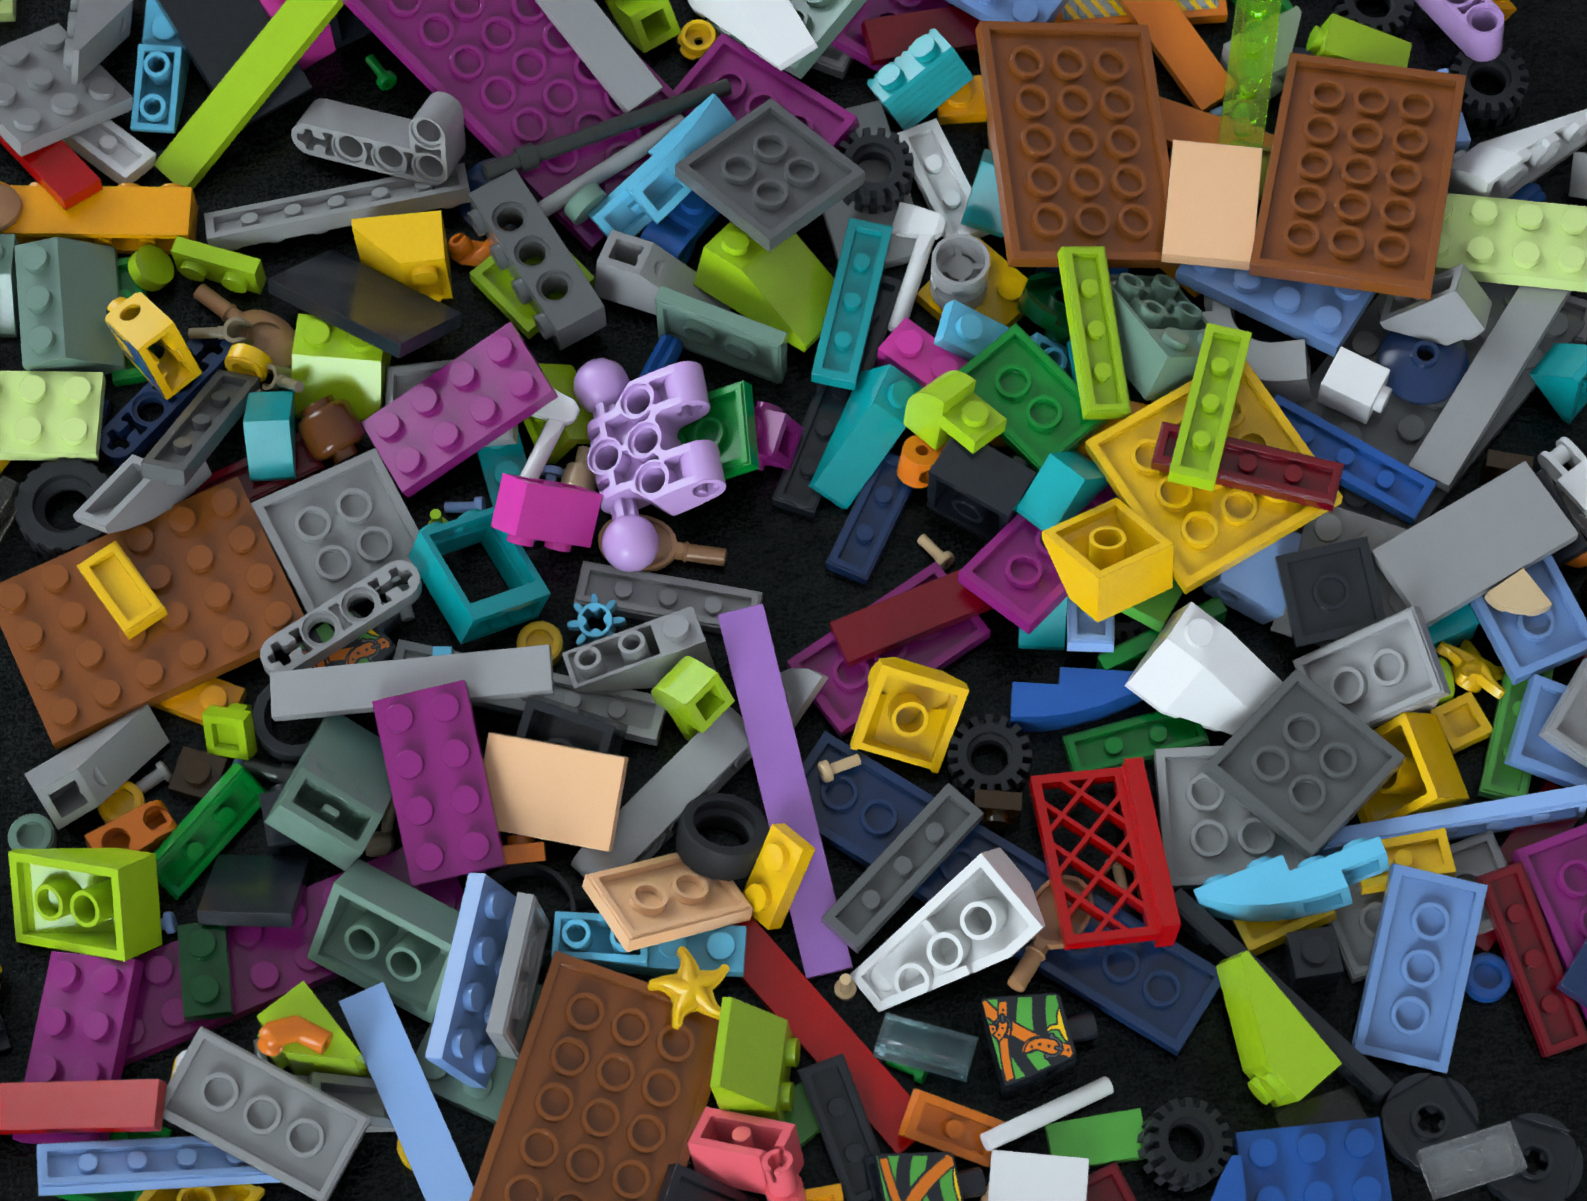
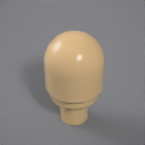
(578, 471)

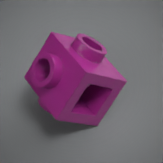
(776, 436)

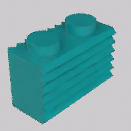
(920, 79)

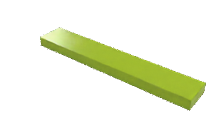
(245, 89)

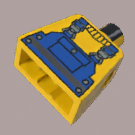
(140, 324)

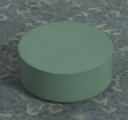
(584, 202)
(32, 832)

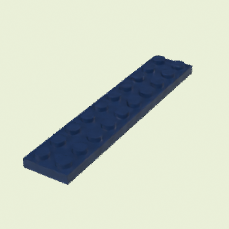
(1142, 986)

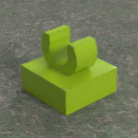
(230, 731)

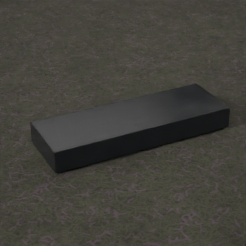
(841, 1123)

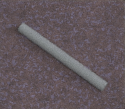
(608, 167)

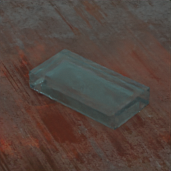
(925, 1047)

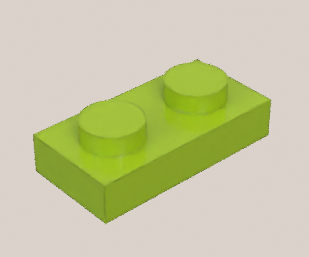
(231, 269)

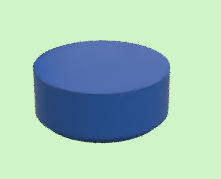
(1488, 978)

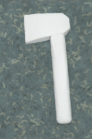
(926, 227)
(558, 414)

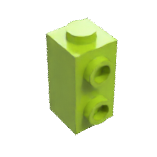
(1356, 42)

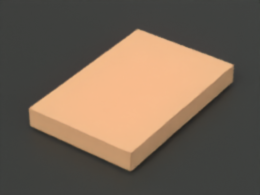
(1211, 204)
(555, 790)
(663, 901)

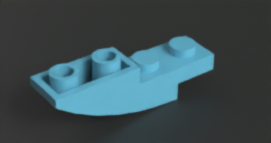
(159, 75)
(653, 188)
(970, 332)
(1274, 893)
(593, 941)

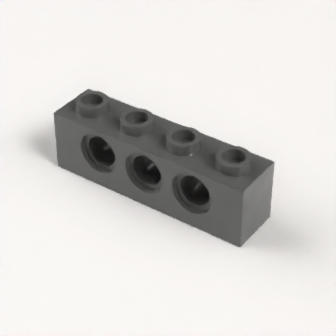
(508, 202)

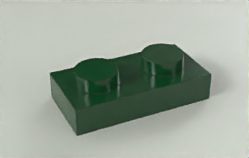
(205, 972)

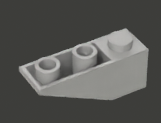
(96, 31)
(635, 269)
(638, 654)
(96, 766)

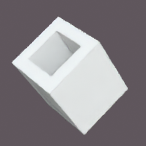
(1355, 386)

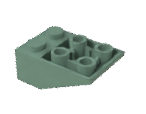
(1156, 332)
(335, 792)

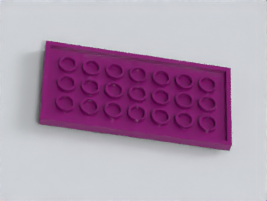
(513, 83)

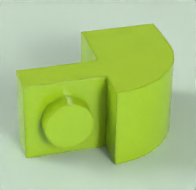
(645, 21)
(953, 410)
(692, 696)

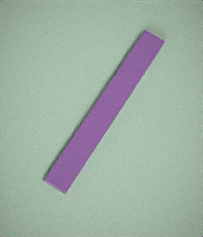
(782, 779)

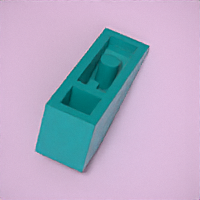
(864, 433)

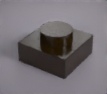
(1499, 462)
(196, 773)
(999, 808)

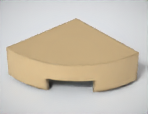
(1519, 596)

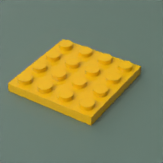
(1206, 526)

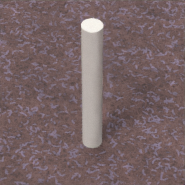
(1046, 1113)

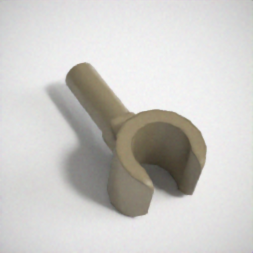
(229, 331)
(283, 380)
(383, 841)

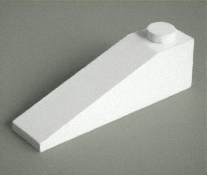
(765, 26)
(1518, 158)
(1202, 673)
(964, 928)

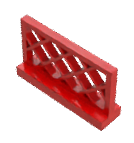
(1145, 856)

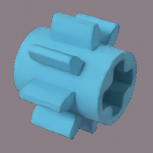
(597, 611)

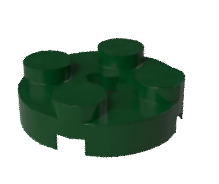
(1045, 305)

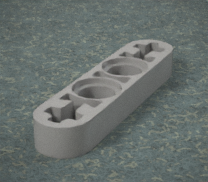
(336, 613)

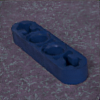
(173, 407)

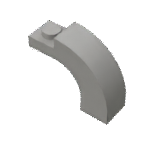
(1279, 365)

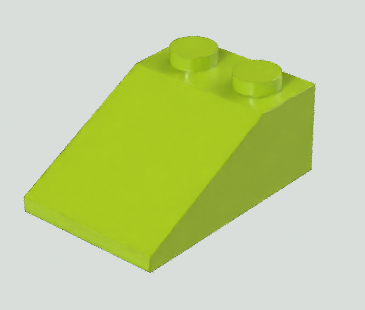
(775, 287)
(86, 900)
(1271, 1036)

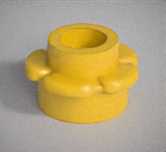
(694, 31)

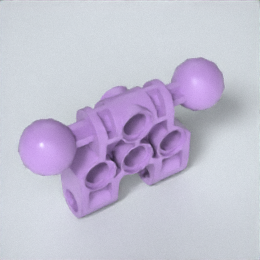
(639, 454)

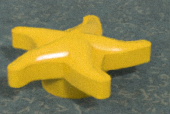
(1472, 670)
(690, 988)

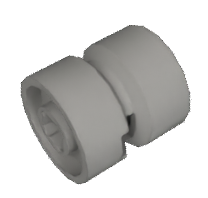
(959, 271)

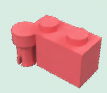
(749, 1153)

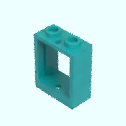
(475, 620)

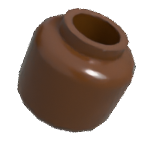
(331, 429)

